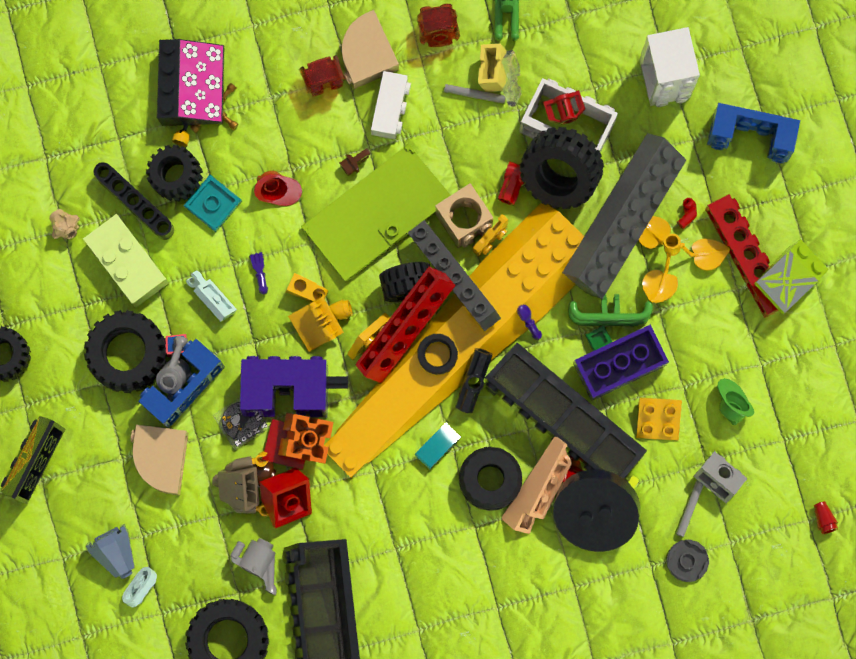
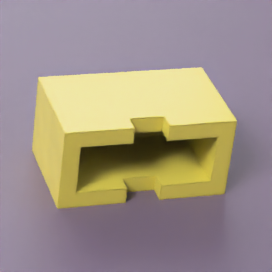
(492, 74)

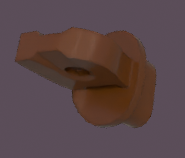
(351, 163)

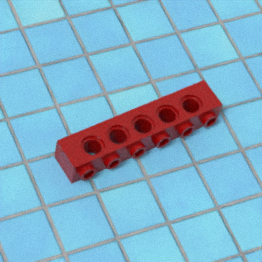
(716, 213)
(405, 324)

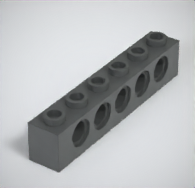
(465, 288)

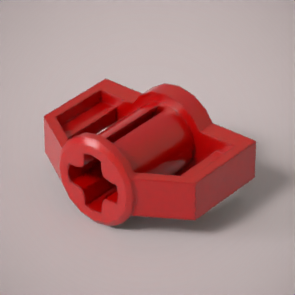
(565, 99)

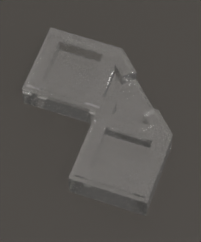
(512, 69)

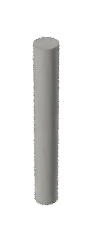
(474, 93)
(689, 508)

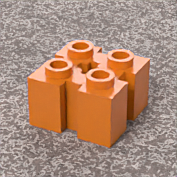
(314, 429)

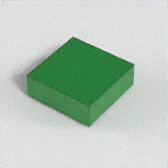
(598, 338)

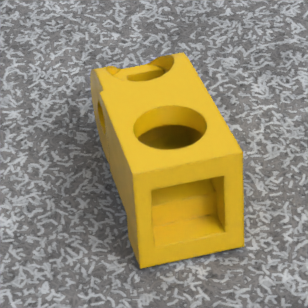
(305, 289)

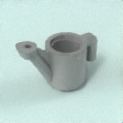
(175, 371)
(257, 560)

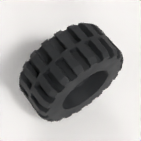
(567, 147)
(112, 327)
(227, 610)

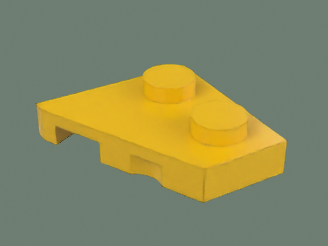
(498, 231)
(367, 336)

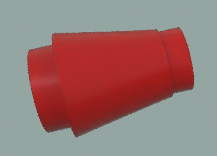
(825, 519)

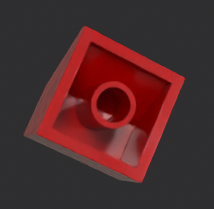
(286, 497)

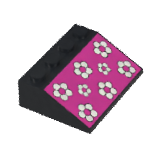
(190, 83)

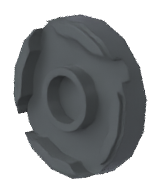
(687, 560)

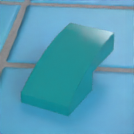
(437, 446)

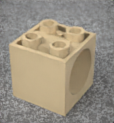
(464, 198)

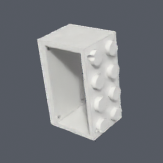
(669, 67)
(550, 88)

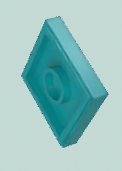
(212, 203)

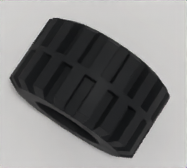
(163, 162)
(400, 279)
(20, 354)

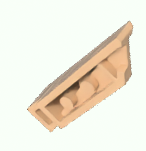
(539, 488)

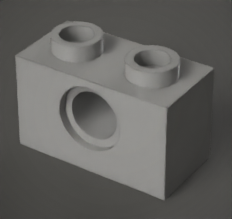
(725, 486)

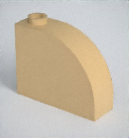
(367, 51)
(160, 456)

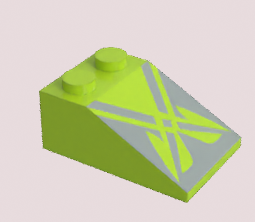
(791, 276)

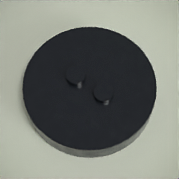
(596, 510)

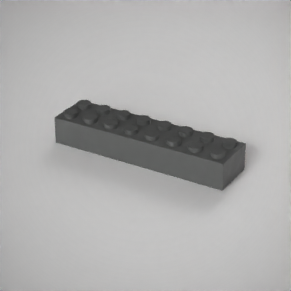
(624, 216)

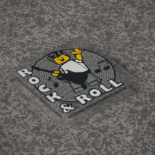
(238, 428)

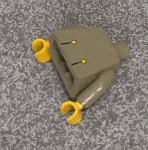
(240, 485)

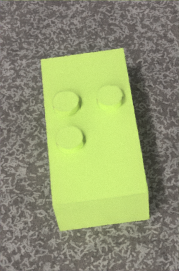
(126, 261)

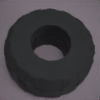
(495, 458)

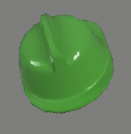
(734, 402)

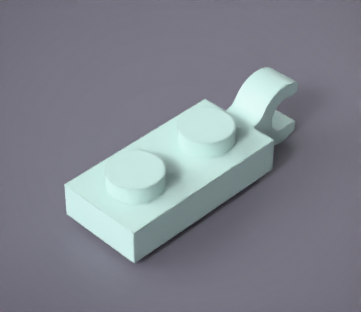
(211, 296)

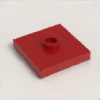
(273, 443)

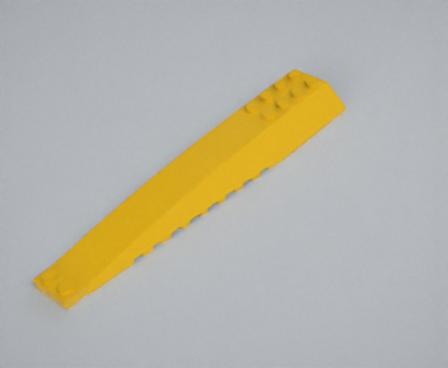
(516, 273)

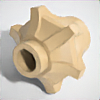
(64, 224)

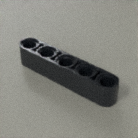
(129, 192)

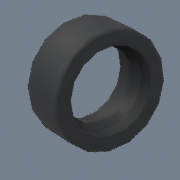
(437, 338)

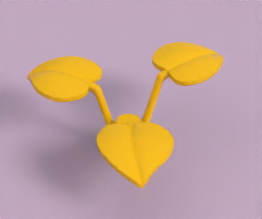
(662, 286)

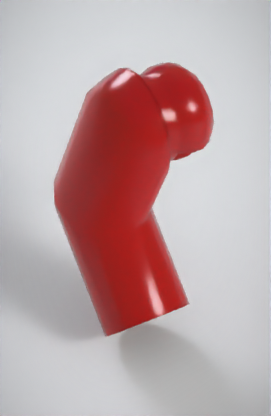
(690, 213)

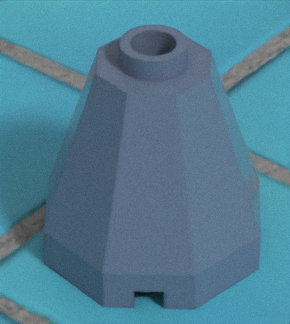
(114, 551)

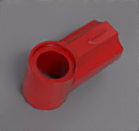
(511, 185)

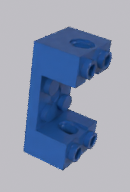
(783, 129)
(208, 367)

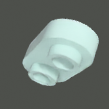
(139, 587)

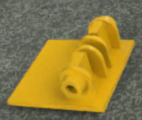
(316, 324)
(659, 418)

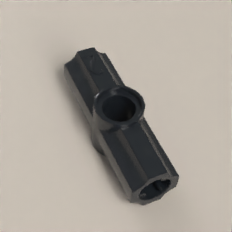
(470, 392)

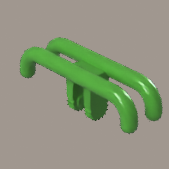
(506, 6)
(609, 319)

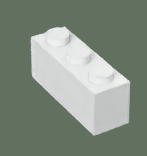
(390, 105)

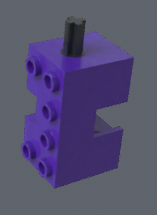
(305, 376)

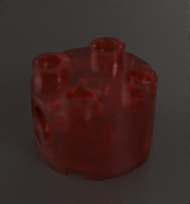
(438, 25)
(322, 75)

